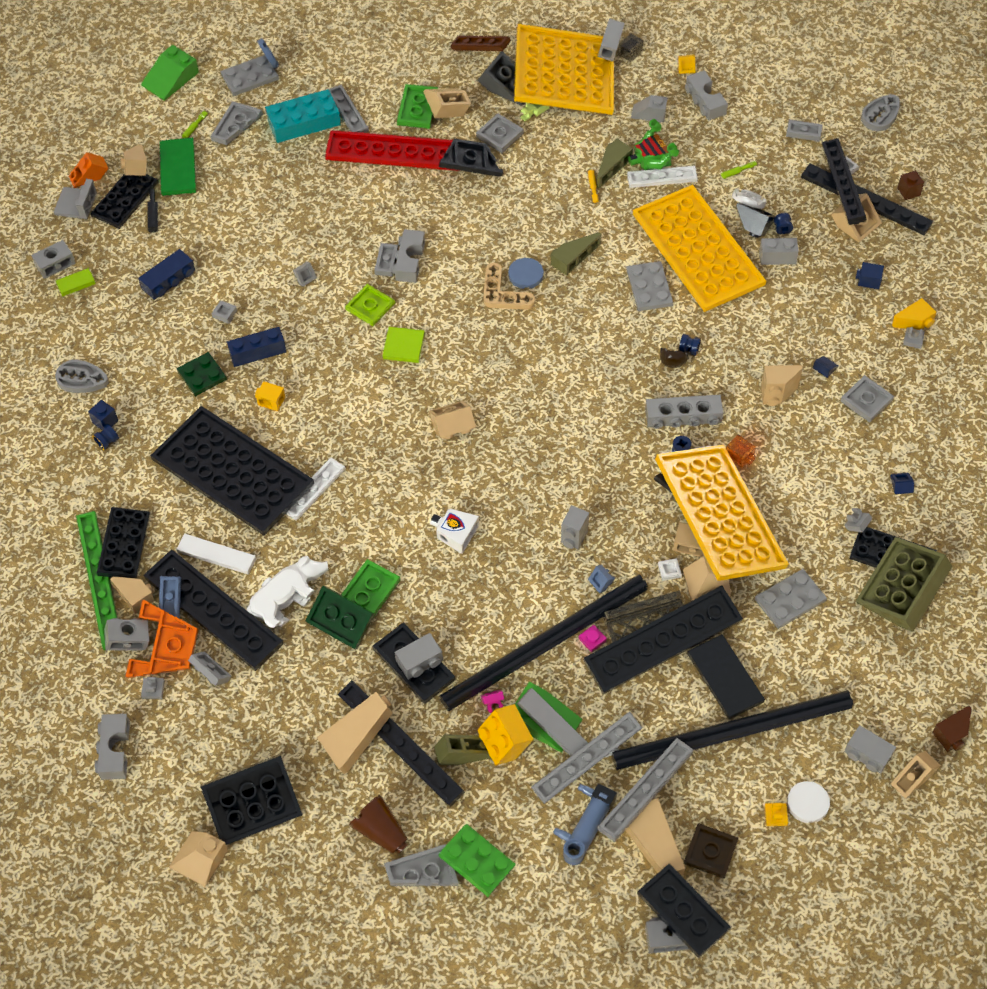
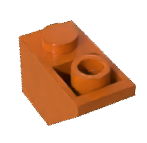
(89, 167)

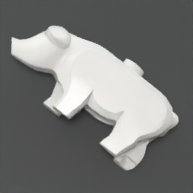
(283, 589)

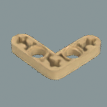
(500, 296)

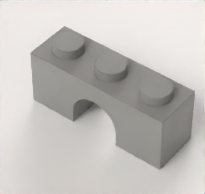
(710, 105)
(407, 268)
(112, 730)

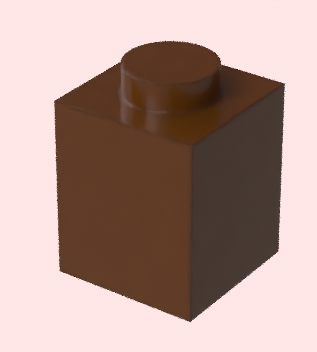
(910, 185)

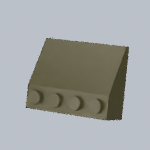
(905, 583)

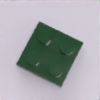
(201, 374)

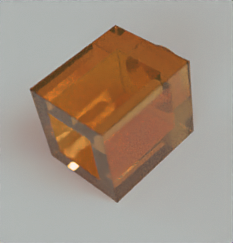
(741, 451)

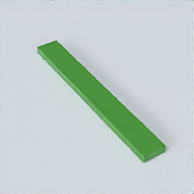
(99, 585)

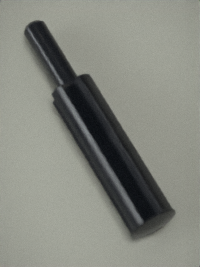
(152, 213)

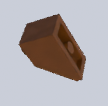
(954, 730)

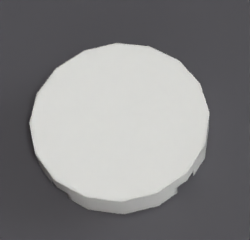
(749, 198)
(808, 802)

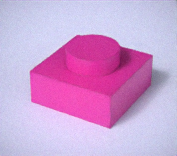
(592, 638)

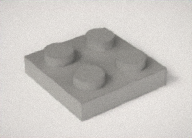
(499, 133)
(867, 398)

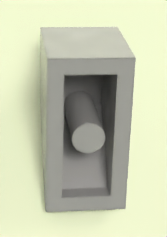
(650, 108)

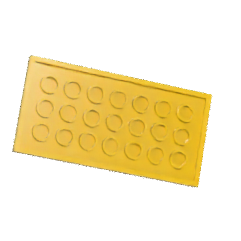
(699, 248)
(721, 512)

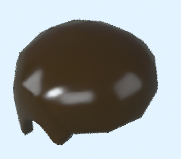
(673, 358)

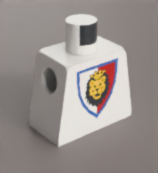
(455, 528)

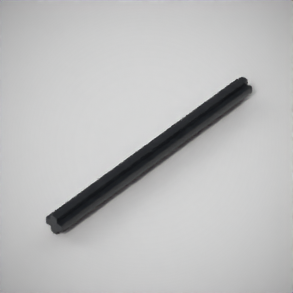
(542, 643)
(736, 728)

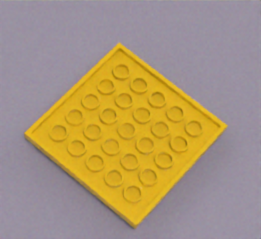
(562, 70)

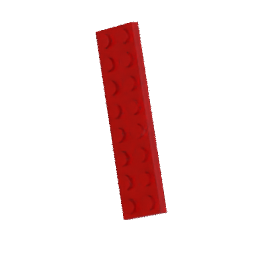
(386, 149)

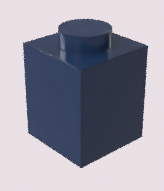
(870, 275)
(103, 414)

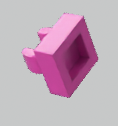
(491, 698)

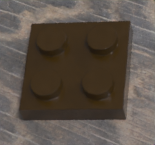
(711, 850)

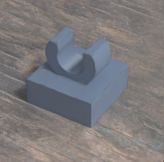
(601, 578)

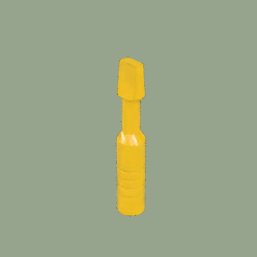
(592, 181)

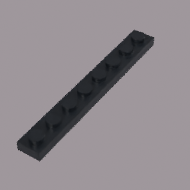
(844, 182)
(882, 205)
(408, 750)

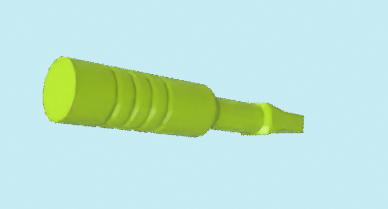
(194, 125)
(736, 170)

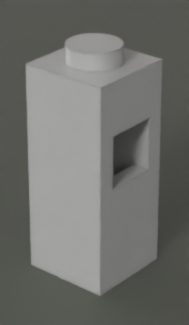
(611, 39)

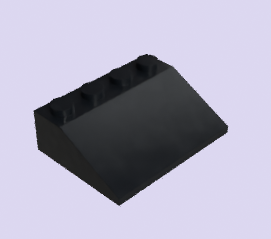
(251, 799)

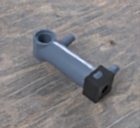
(600, 804)

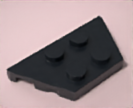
(470, 157)

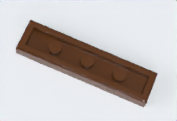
(480, 43)

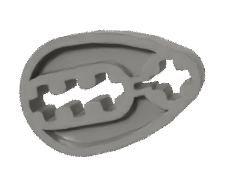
(887, 117)
(80, 368)

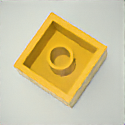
(505, 734)

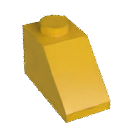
(916, 315)

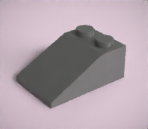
(500, 77)

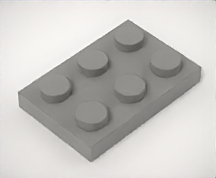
(249, 75)
(649, 286)
(790, 598)

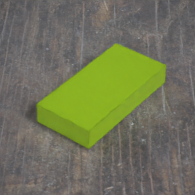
(75, 282)

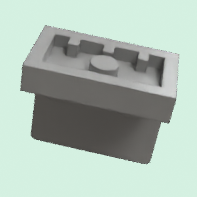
(75, 201)

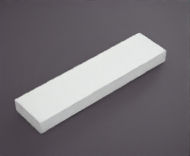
(662, 176)
(322, 480)
(216, 554)

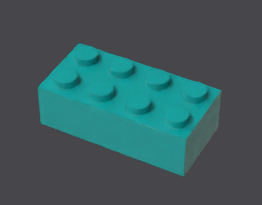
(303, 115)

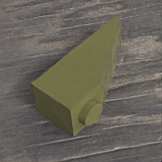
(614, 159)
(572, 253)
(460, 749)

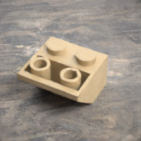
(447, 102)

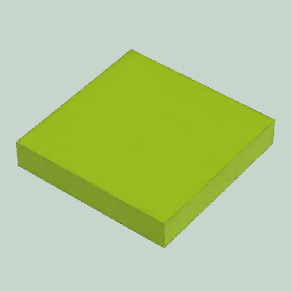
(370, 305)
(403, 344)

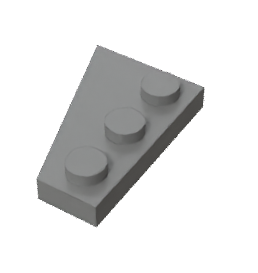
(234, 122)
(421, 870)

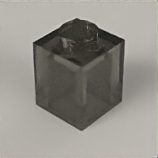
(630, 47)

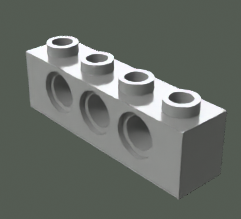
(691, 406)

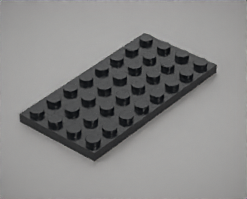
(232, 470)

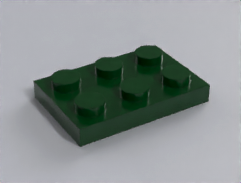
(340, 617)

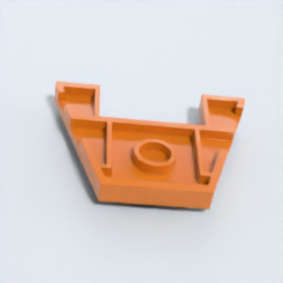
(172, 644)

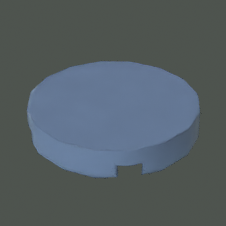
(268, 53)
(525, 273)

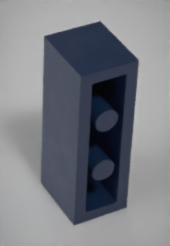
(166, 274)
(256, 346)

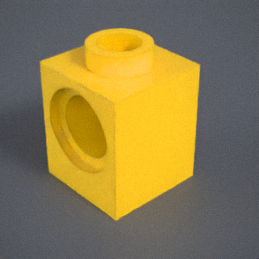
(270, 396)

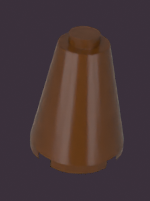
(380, 826)

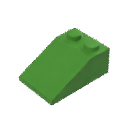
(170, 72)
(534, 729)

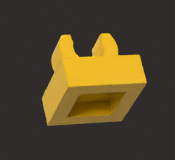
(686, 64)
(776, 814)

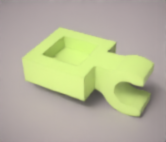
(531, 109)

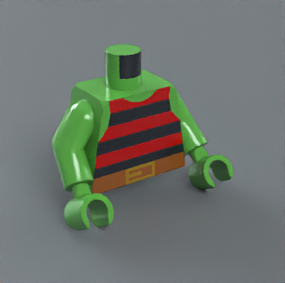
(652, 151)

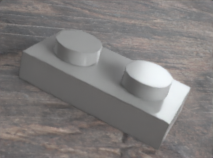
(804, 130)
(385, 259)
(209, 668)

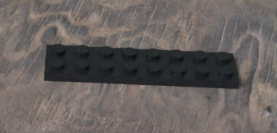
(217, 611)
(662, 639)

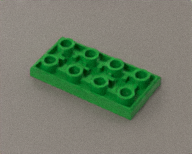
(177, 166)

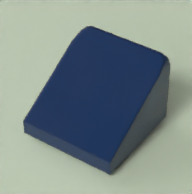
(824, 366)
(902, 483)

